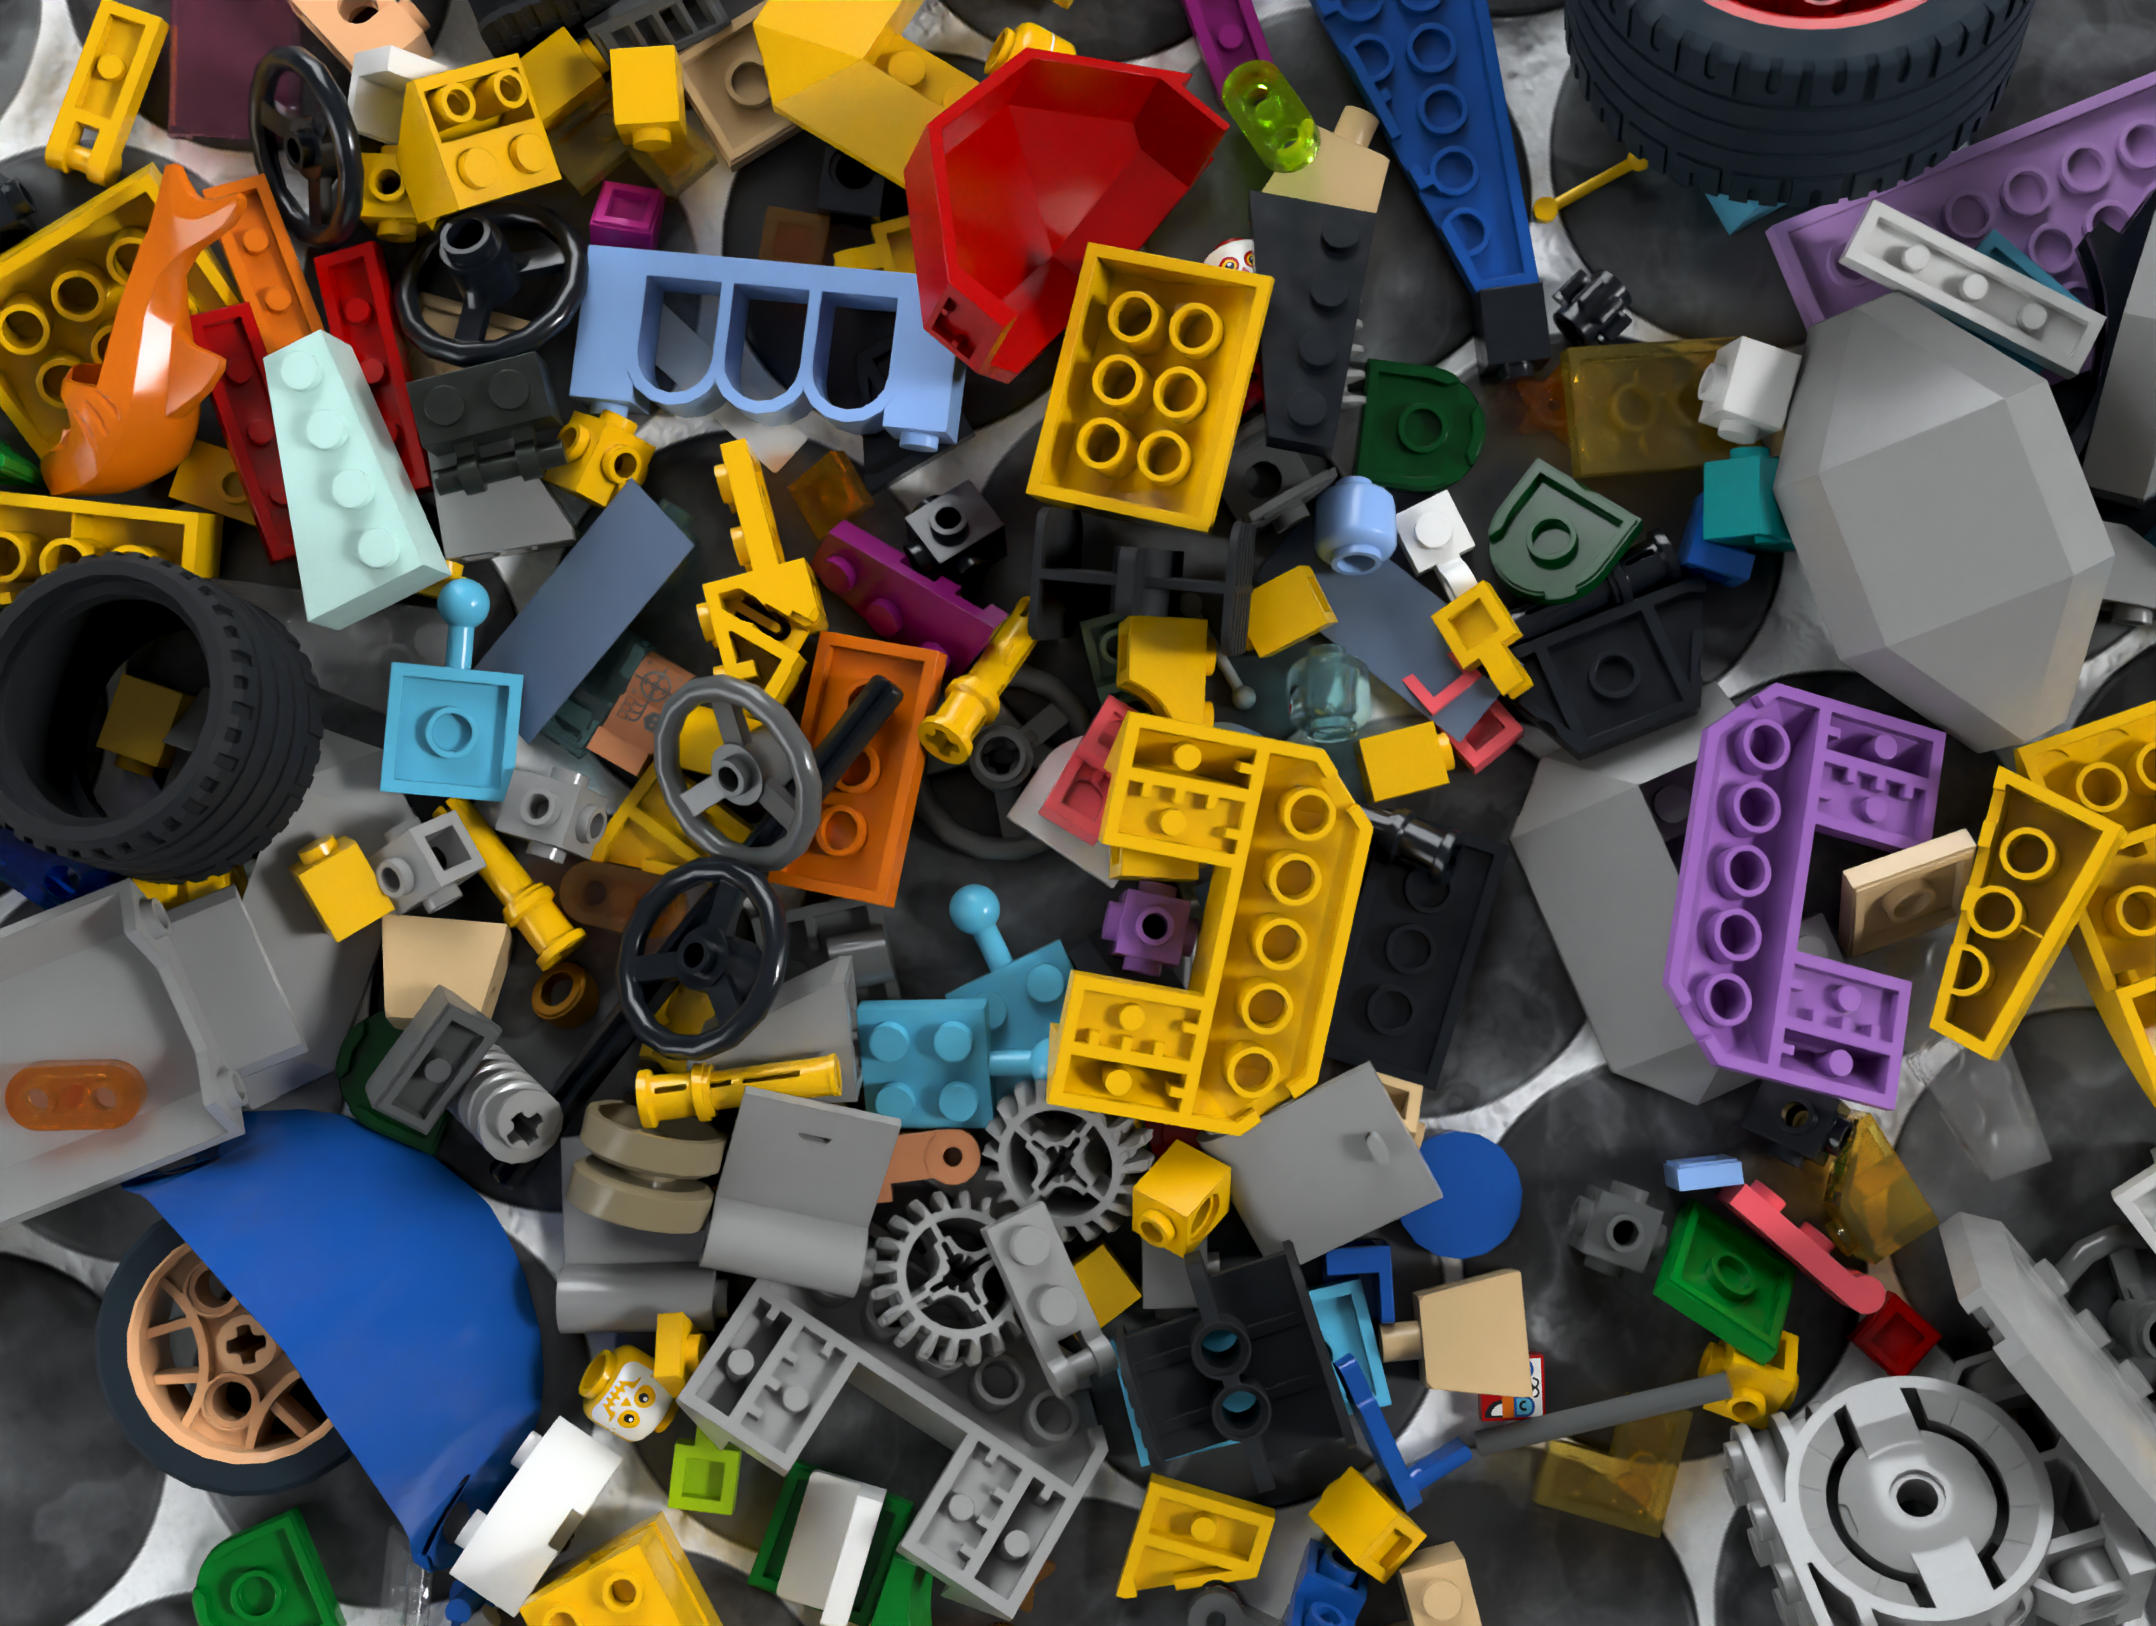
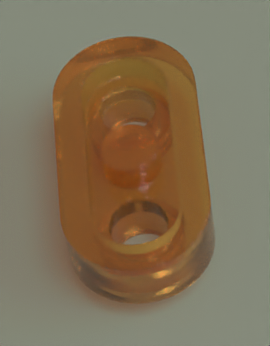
(623, 891)
(73, 1094)

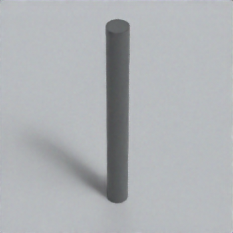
(1604, 1414)

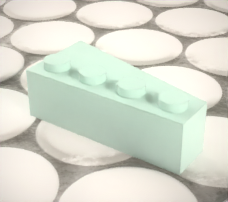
(346, 488)

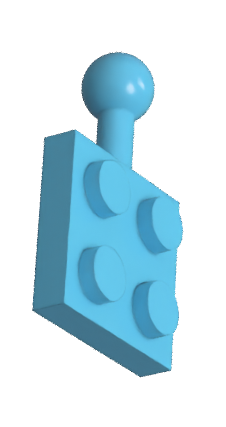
(452, 725)
(1020, 992)
(936, 1061)

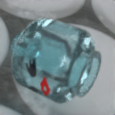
(1329, 694)

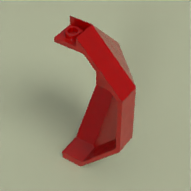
(1029, 175)

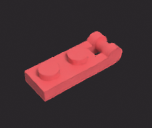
(1802, 1246)

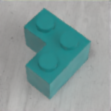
(1742, 504)

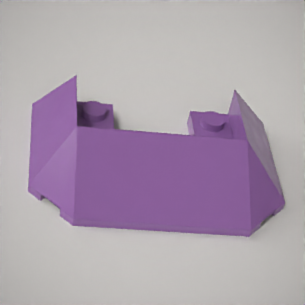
(1732, 958)

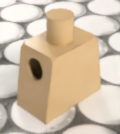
(1343, 169)
(445, 952)
(1466, 1336)

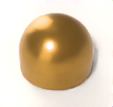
(579, 1004)

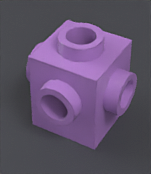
(1128, 941)

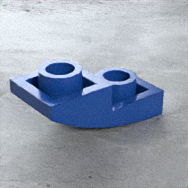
(1327, 1588)

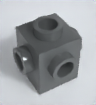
(1593, 1223)

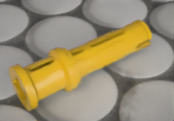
(974, 697)
(525, 903)
(707, 1091)

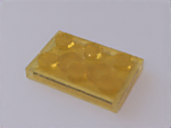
(1640, 407)

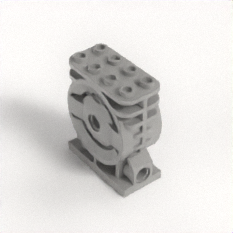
(1934, 1447)

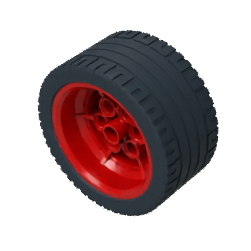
(1793, 92)

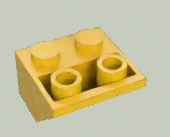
(472, 138)

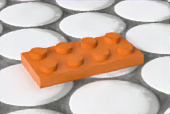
(872, 806)

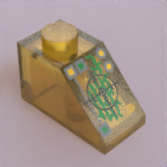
(1873, 1196)

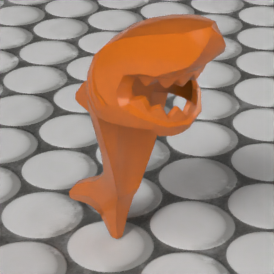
(144, 402)

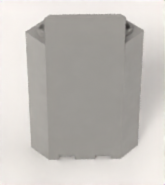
(145, 985)

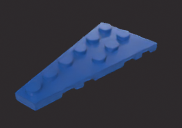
(1444, 112)

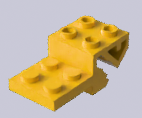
(778, 586)

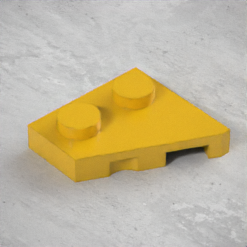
(649, 836)
(1193, 1538)

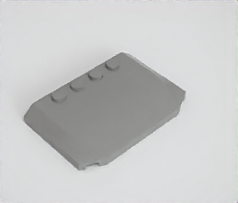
(2059, 1359)

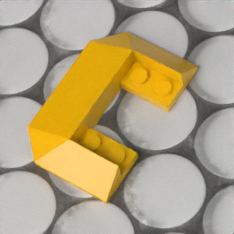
(855, 78)
(1269, 940)

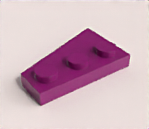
(902, 602)

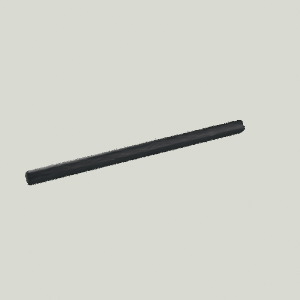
(614, 1034)

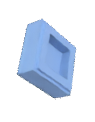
(1703, 1172)

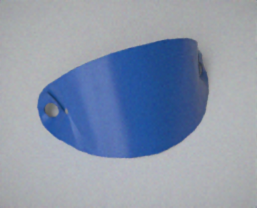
(383, 1296)

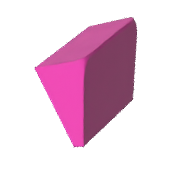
(627, 216)

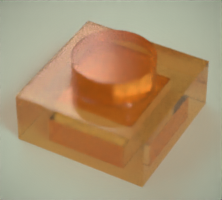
(795, 236)
(830, 493)

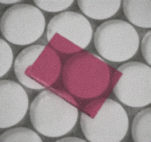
(215, 60)

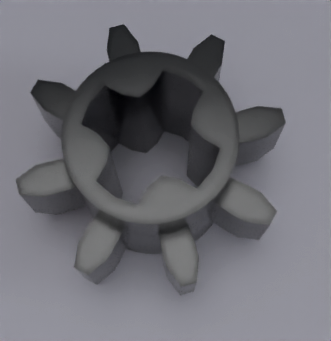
(1592, 308)

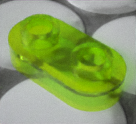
(1273, 120)

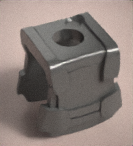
(1296, 486)

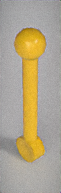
(1546, 208)

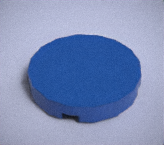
(1478, 1196)

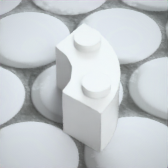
(534, 1516)

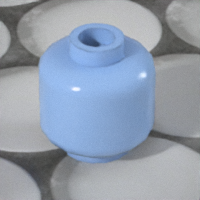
(1355, 526)

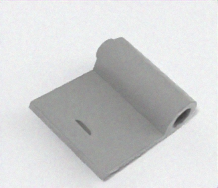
(1317, 1174)
(799, 1192)
(627, 1276)

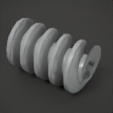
(507, 1109)

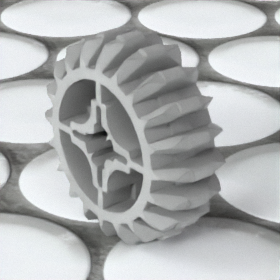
(1027, 1128)
(940, 1253)

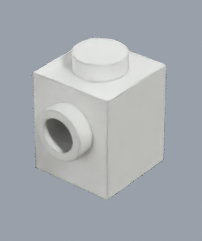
(1747, 390)

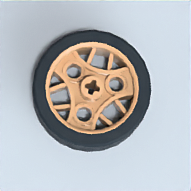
(202, 1436)

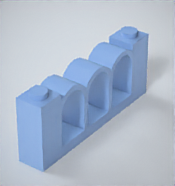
(622, 329)

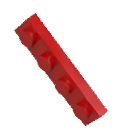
(361, 314)
(247, 421)

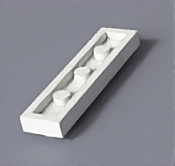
(1972, 289)

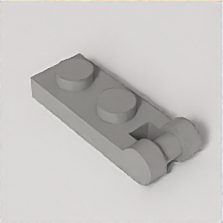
(1048, 1297)

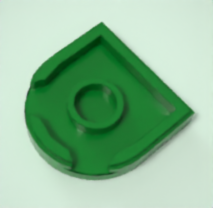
(266, 1578)

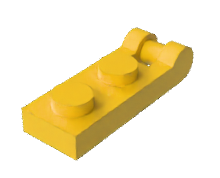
(106, 92)

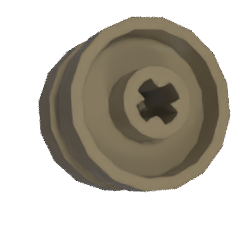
(643, 1174)

